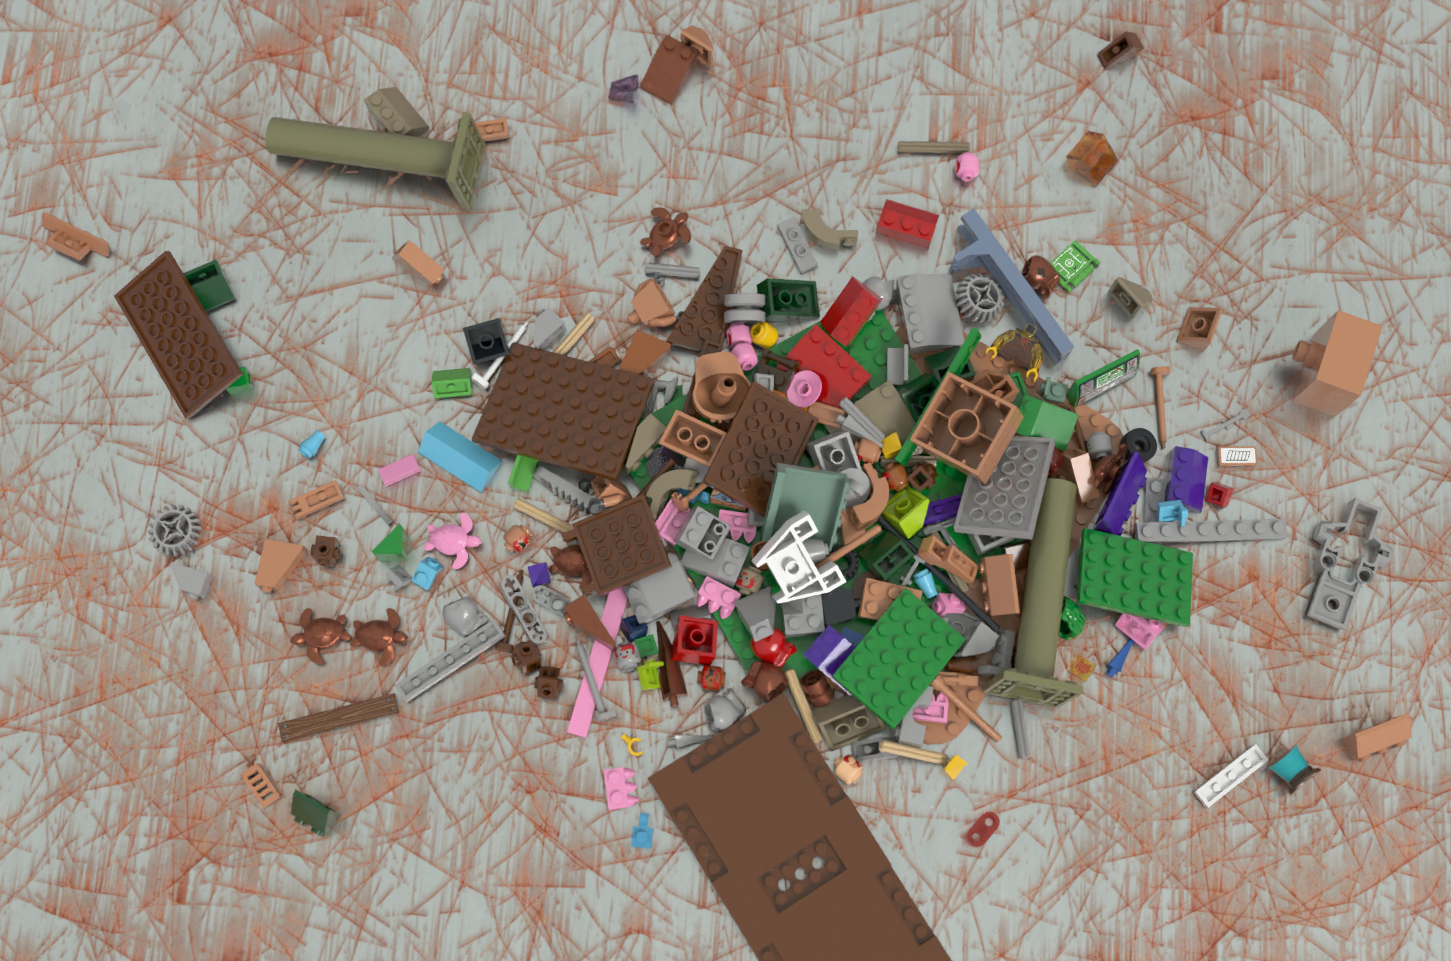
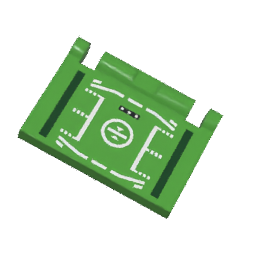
(1073, 265)

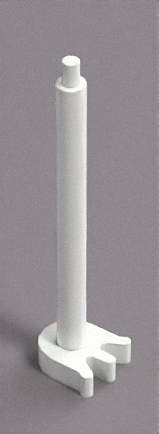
(482, 381)

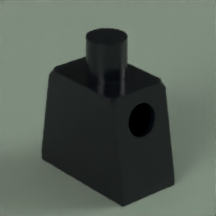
(839, 607)

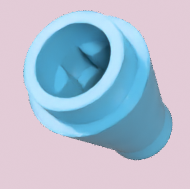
(311, 445)
(926, 583)

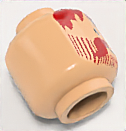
(848, 769)

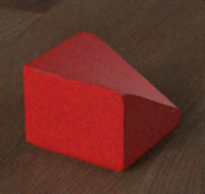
(1219, 494)

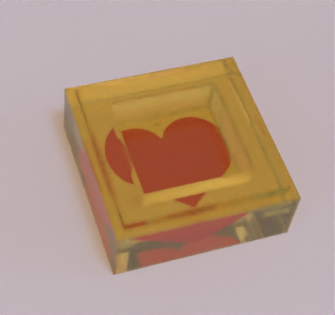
(1082, 668)

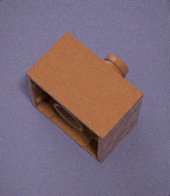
(1335, 363)
(967, 427)

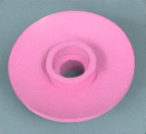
(801, 382)

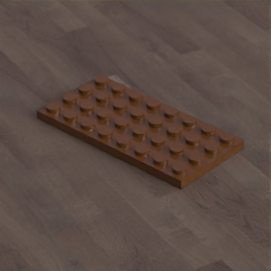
(178, 335)

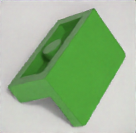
(451, 383)
(522, 473)

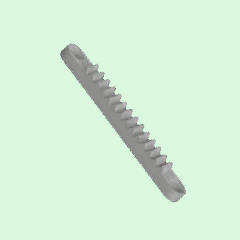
(567, 490)

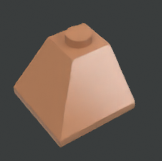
(700, 41)

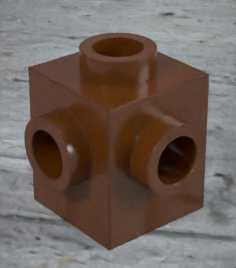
(917, 479)
(325, 550)
(526, 657)
(548, 682)

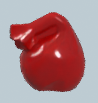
(773, 648)

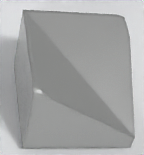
(891, 292)

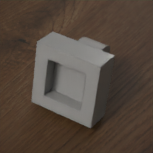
(398, 577)

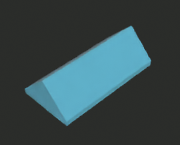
(459, 456)

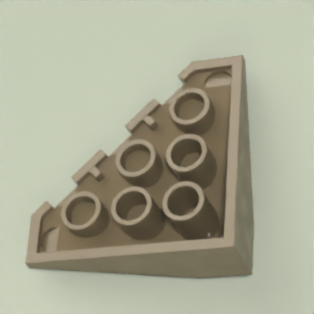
(886, 411)

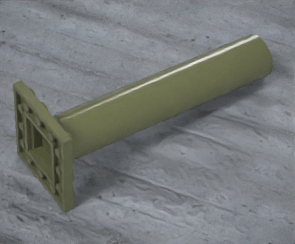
(454, 161)
(1041, 612)

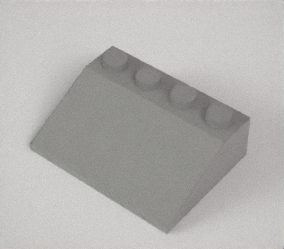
(929, 312)

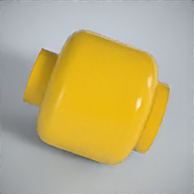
(764, 335)

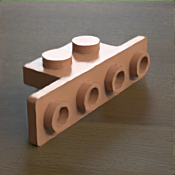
(71, 239)

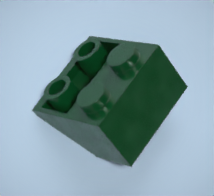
(210, 285)
(940, 362)
(885, 555)

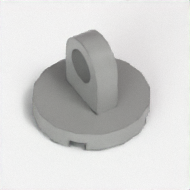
(859, 486)

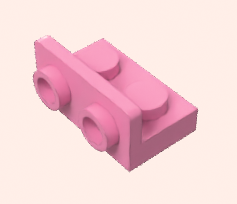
(1140, 629)

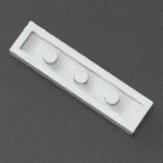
(1231, 776)

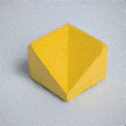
(891, 445)
(954, 766)

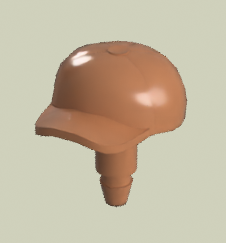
(719, 386)

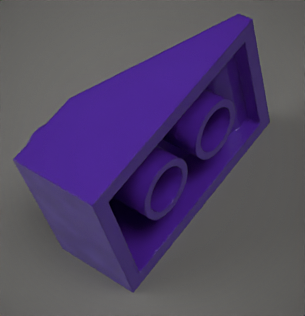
(829, 652)

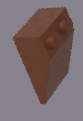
(669, 69)
(587, 621)

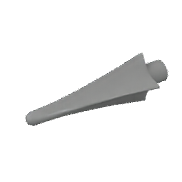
(853, 427)
(681, 741)

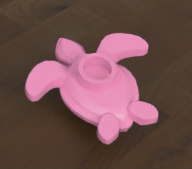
(453, 539)

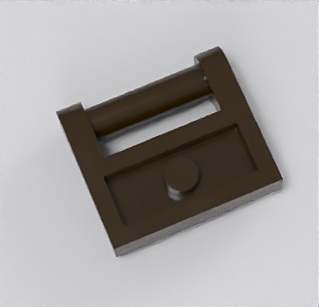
(781, 379)

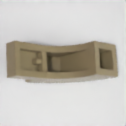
(824, 235)
(666, 484)

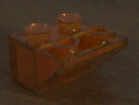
(1092, 157)

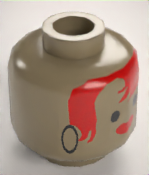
(749, 580)

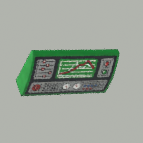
(1104, 379)

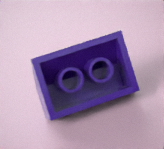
(1186, 477)

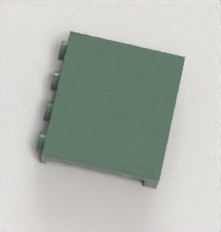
(807, 490)

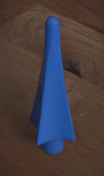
(1118, 661)

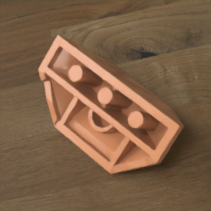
(997, 384)

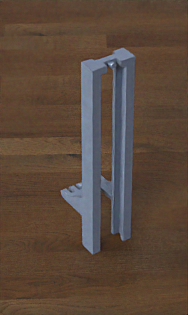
(987, 252)

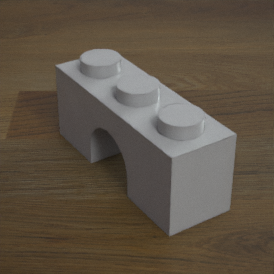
(909, 731)

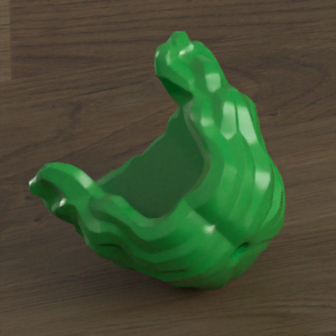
(1071, 621)

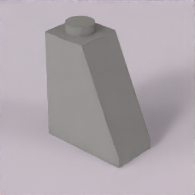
(758, 613)

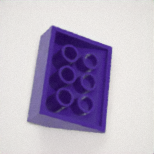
(1122, 496)

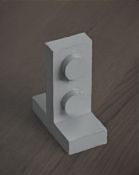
(1002, 654)

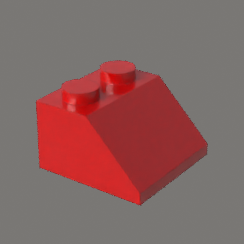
(695, 640)

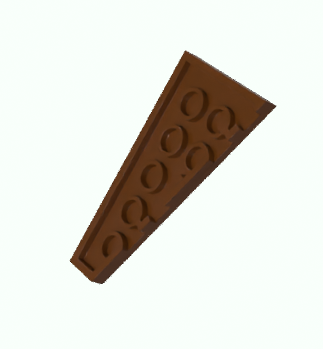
(706, 310)

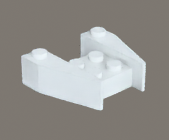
(793, 565)

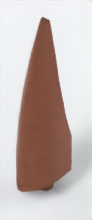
(670, 675)

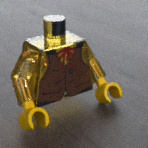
(1020, 349)

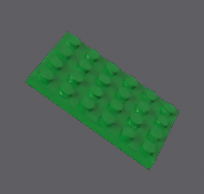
(1135, 577)
(898, 658)

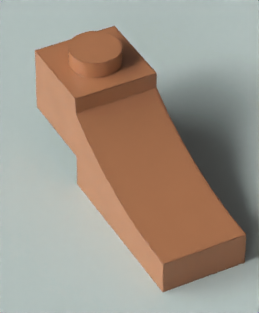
(948, 558)

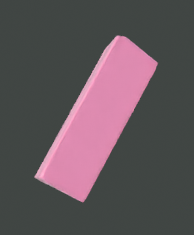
(399, 470)

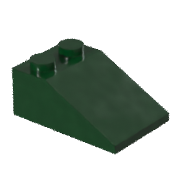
(789, 299)
(918, 394)
(314, 813)

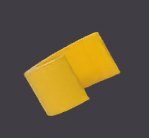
(629, 741)

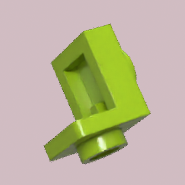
(649, 675)

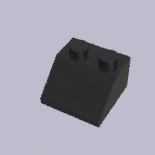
(487, 340)

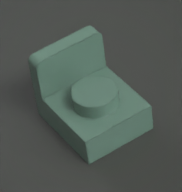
(1053, 391)

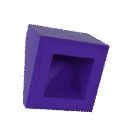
(539, 574)

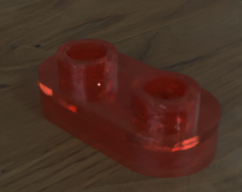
(982, 829)

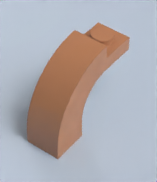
(867, 513)

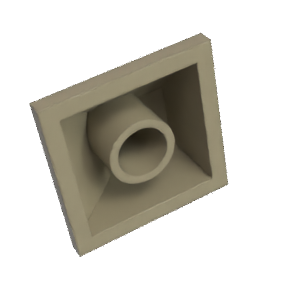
(1130, 296)

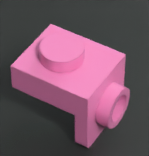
(947, 603)

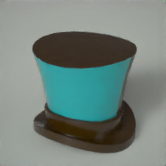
(1293, 769)

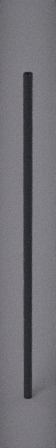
(935, 571)

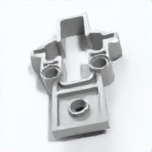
(1337, 589)

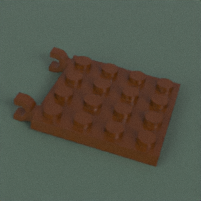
(619, 546)

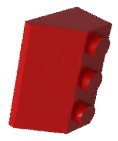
(907, 224)
(850, 311)

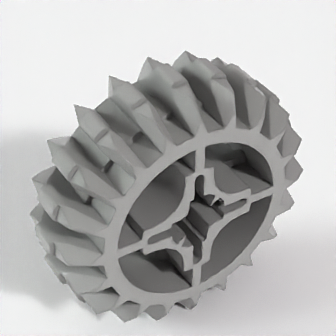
(979, 297)
(170, 537)

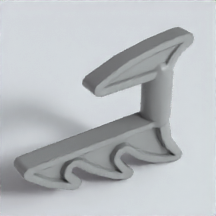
(670, 388)

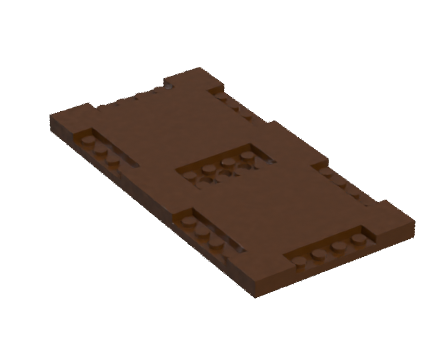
(761, 808)

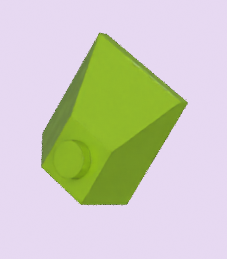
(906, 511)

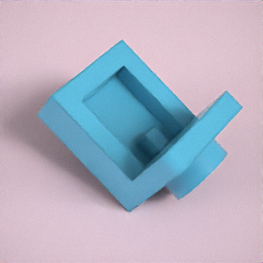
(1172, 511)
(427, 572)

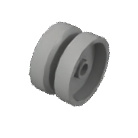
(743, 308)

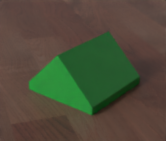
(393, 546)

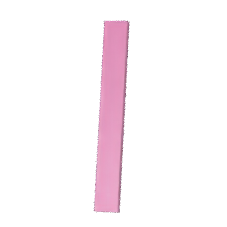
(598, 662)

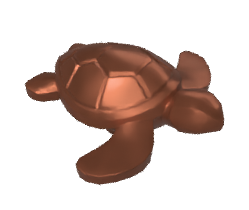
(667, 231)
(1109, 469)
(571, 562)
(319, 634)
(379, 635)

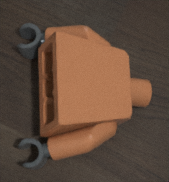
(652, 304)
(608, 491)

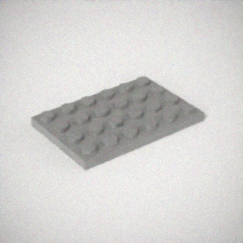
(1013, 493)

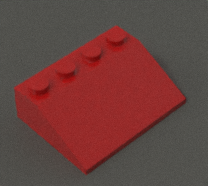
(836, 368)

